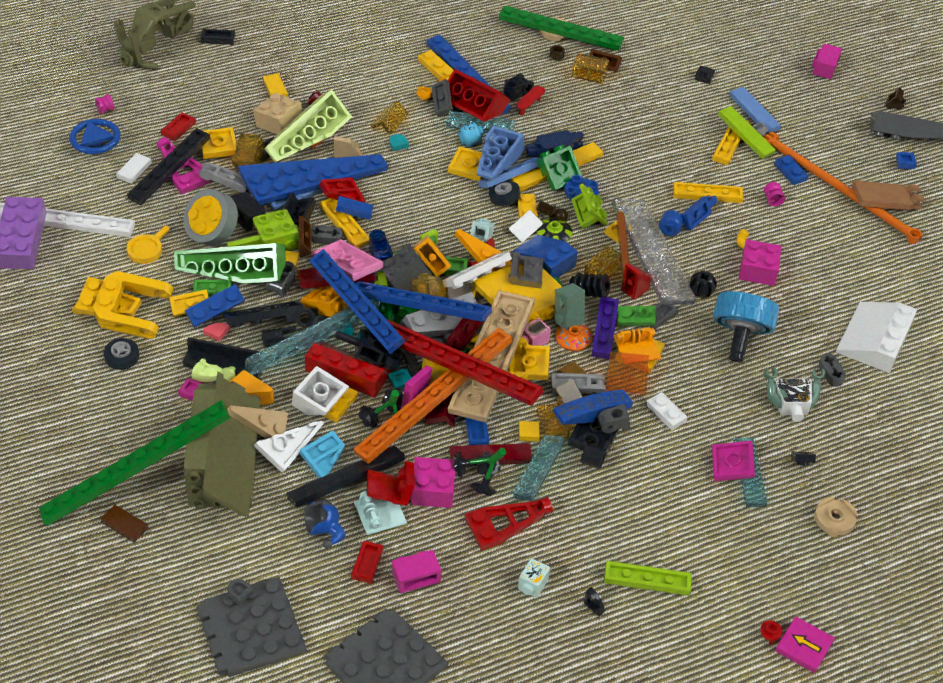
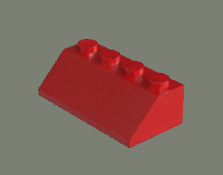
(476, 97)
(352, 371)

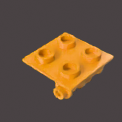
(638, 342)

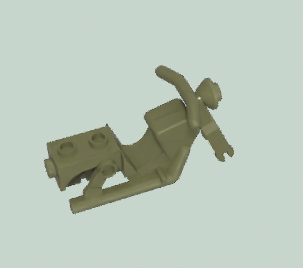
(146, 22)

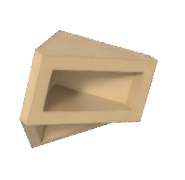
(345, 147)

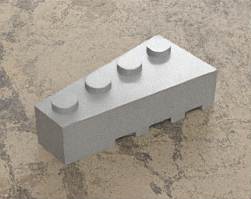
(435, 324)

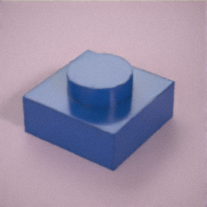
(906, 160)

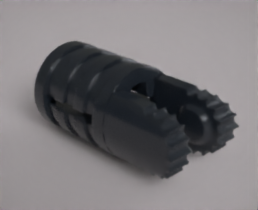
(274, 336)

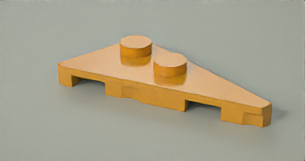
(477, 248)

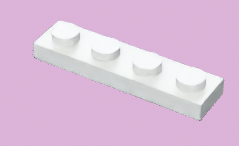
(471, 273)

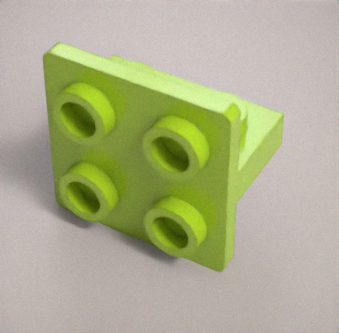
(589, 207)

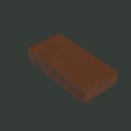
(124, 523)

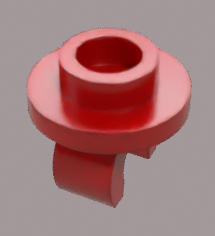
(771, 631)

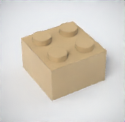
(276, 113)

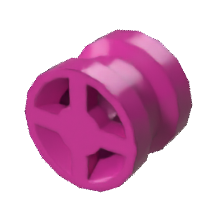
(104, 104)

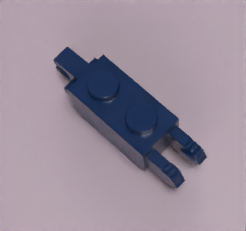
(549, 141)

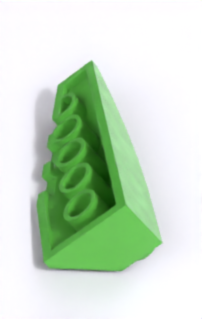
(235, 263)

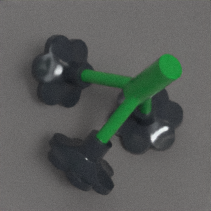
(391, 400)
(487, 465)

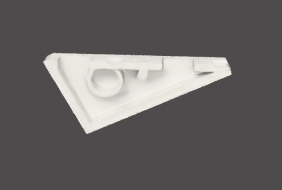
(284, 447)

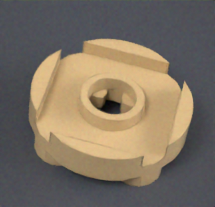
(831, 525)

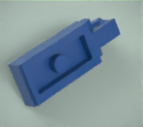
(698, 211)

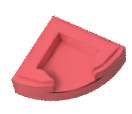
(216, 330)

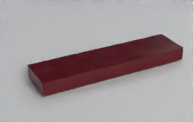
(515, 453)

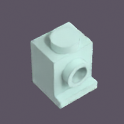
(482, 227)

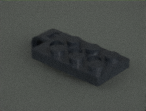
(594, 454)

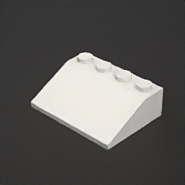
(877, 333)

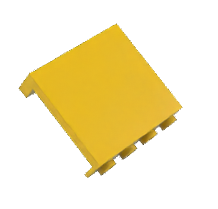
(498, 280)

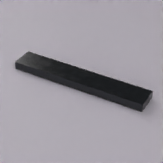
(168, 166)
(343, 477)

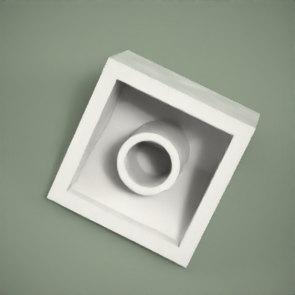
(318, 393)

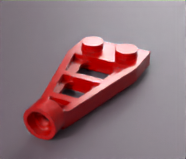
(484, 530)

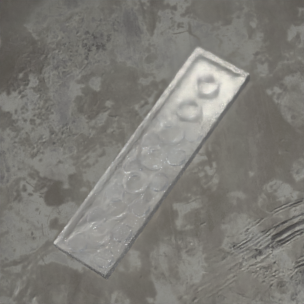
(654, 253)

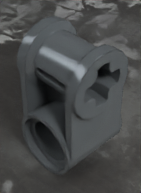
(285, 282)

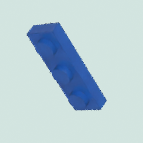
(214, 306)

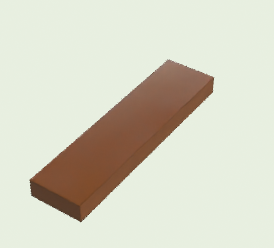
(622, 239)

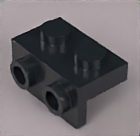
(300, 207)

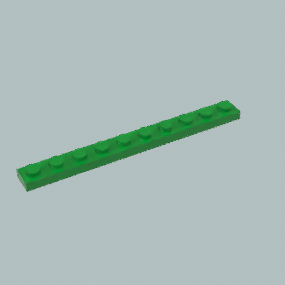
(134, 463)

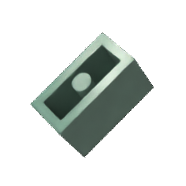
(569, 306)

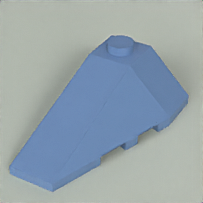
(499, 152)

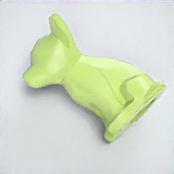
(208, 372)

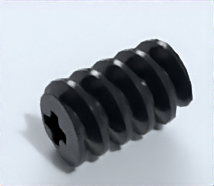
(592, 284)

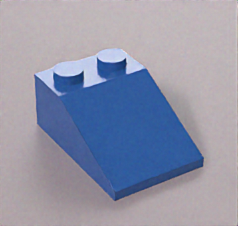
(556, 254)

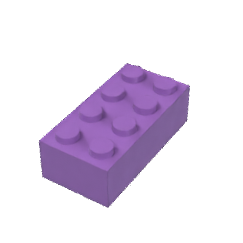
(21, 232)

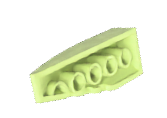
(311, 126)

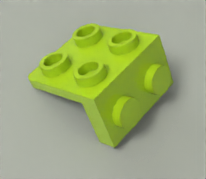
(277, 228)

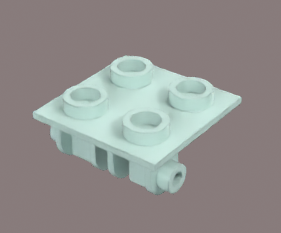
(378, 514)

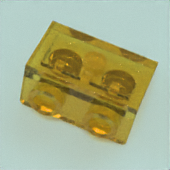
(549, 421)

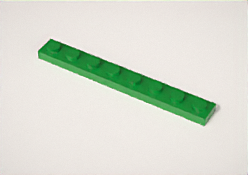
(561, 28)

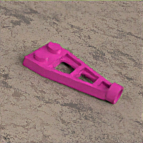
(189, 180)

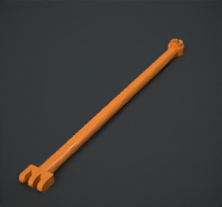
(912, 234)

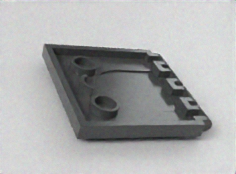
(252, 633)
(385, 654)

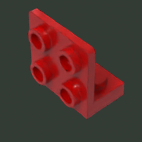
(392, 488)

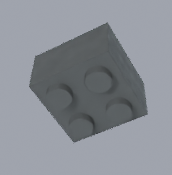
(404, 267)

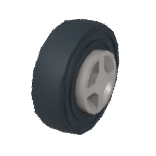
(504, 193)
(121, 353)

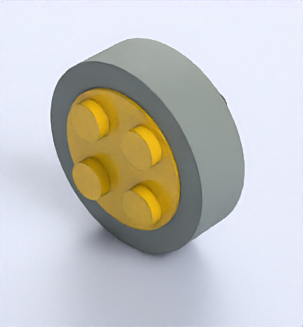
(210, 217)

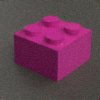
(760, 262)
(433, 482)

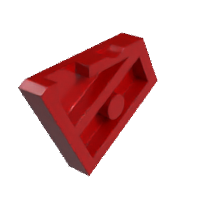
(341, 187)

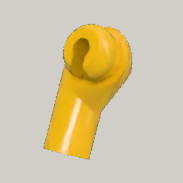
(741, 237)

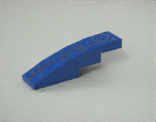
(588, 408)

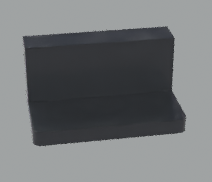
(247, 209)

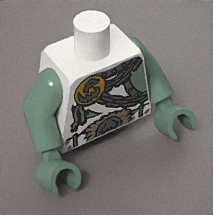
(793, 395)

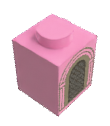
(536, 332)

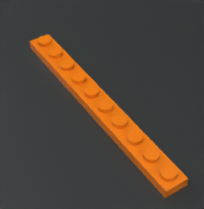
(427, 400)

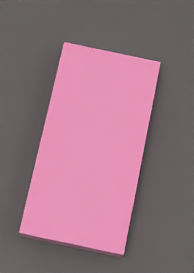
(351, 259)

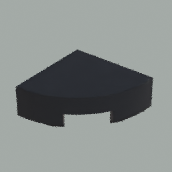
(594, 602)

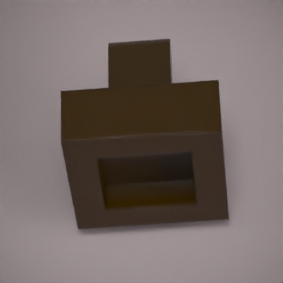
(895, 100)

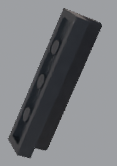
(217, 354)

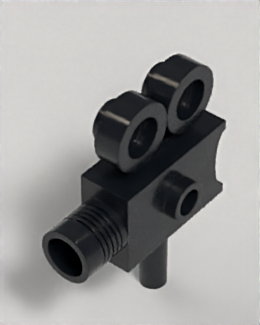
(370, 349)

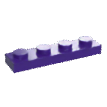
(605, 327)

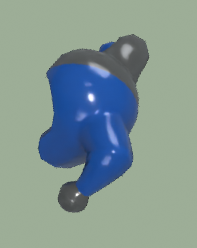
(323, 518)

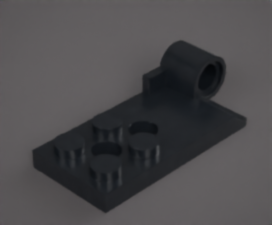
(290, 310)

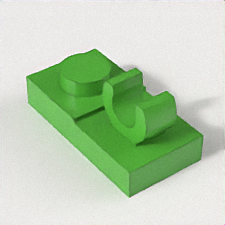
(636, 316)

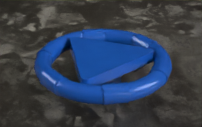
(95, 136)

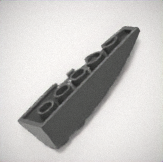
(904, 126)

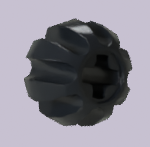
(703, 283)

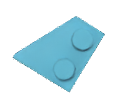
(323, 453)

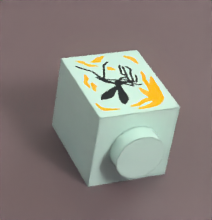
(534, 578)

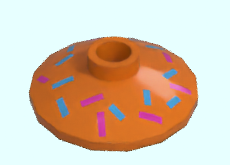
(575, 338)

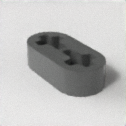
(325, 234)
(835, 368)

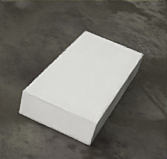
(134, 168)

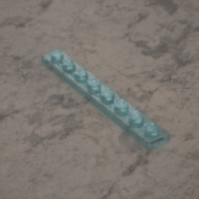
(302, 340)

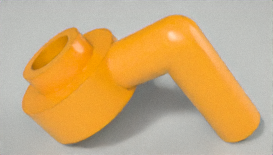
(424, 92)

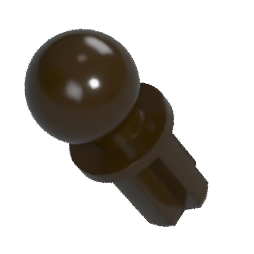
(550, 210)

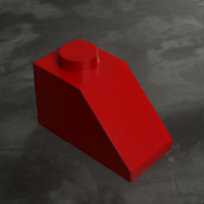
(635, 281)

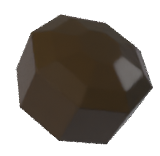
(557, 52)

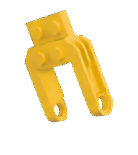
(104, 296)
(528, 362)

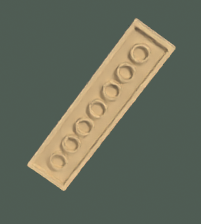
(511, 315)

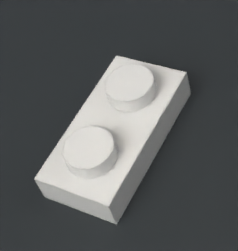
(666, 411)

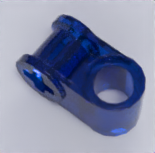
(379, 245)

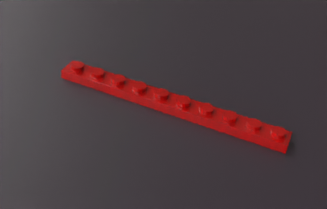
(469, 366)

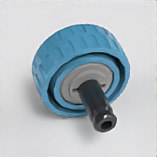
(745, 315)

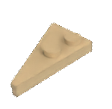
(262, 421)

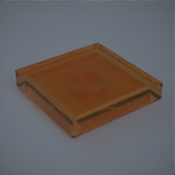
(627, 372)

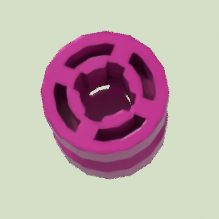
(774, 194)

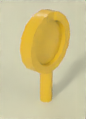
(145, 247)

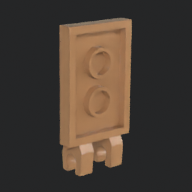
(887, 195)

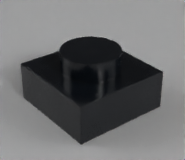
(704, 74)
(803, 458)

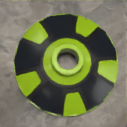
(555, 229)

